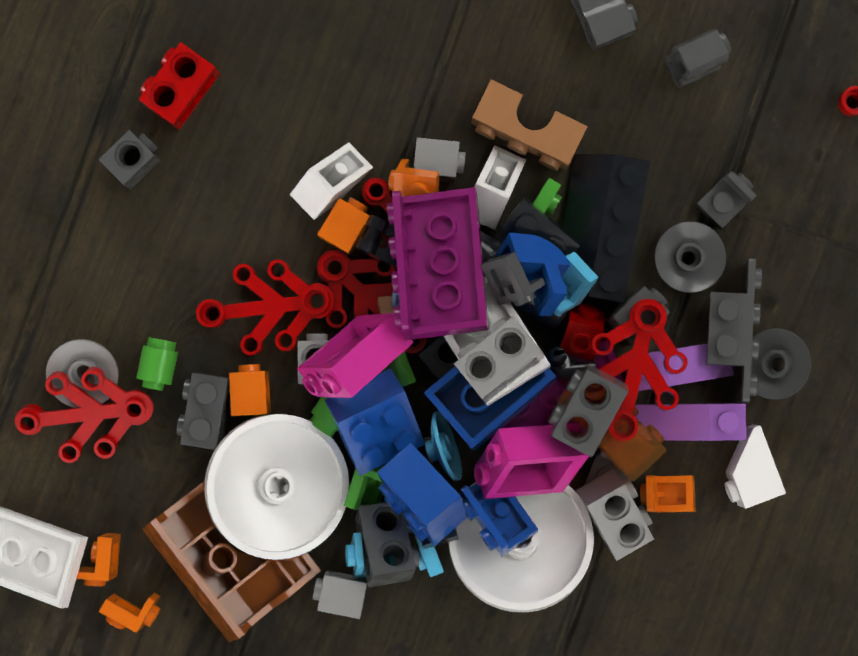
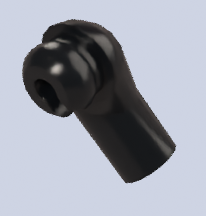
(563, 365)

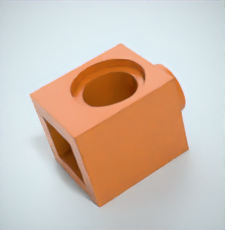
(345, 225)
(249, 391)

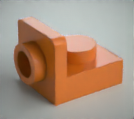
(106, 559)

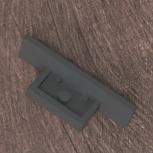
(731, 330)

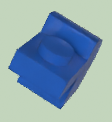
(540, 260)

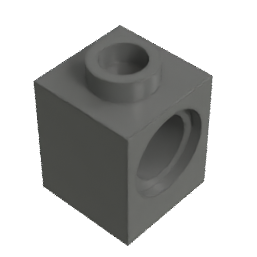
(115, 158)

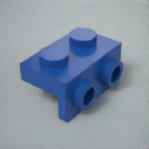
(502, 519)

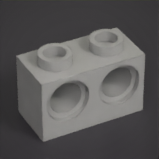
(505, 366)
(614, 515)

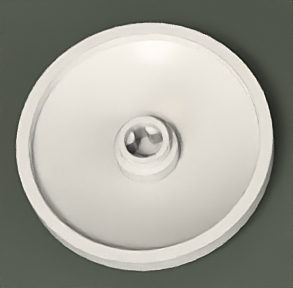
(276, 486)
(537, 570)

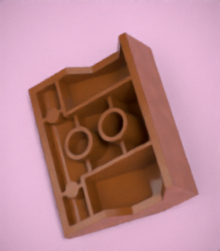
(223, 579)

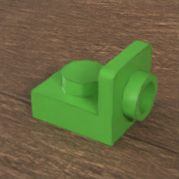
(547, 198)

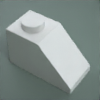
(330, 180)
(497, 184)
(752, 471)

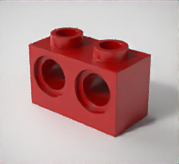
(187, 90)

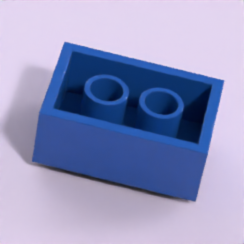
(471, 415)

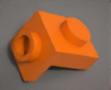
(412, 180)
(668, 494)
(125, 614)

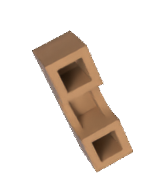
(498, 117)

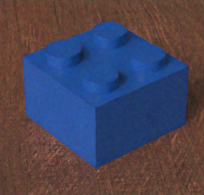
(375, 422)
(422, 494)

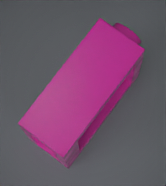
(354, 356)
(527, 462)

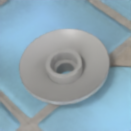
(81, 352)

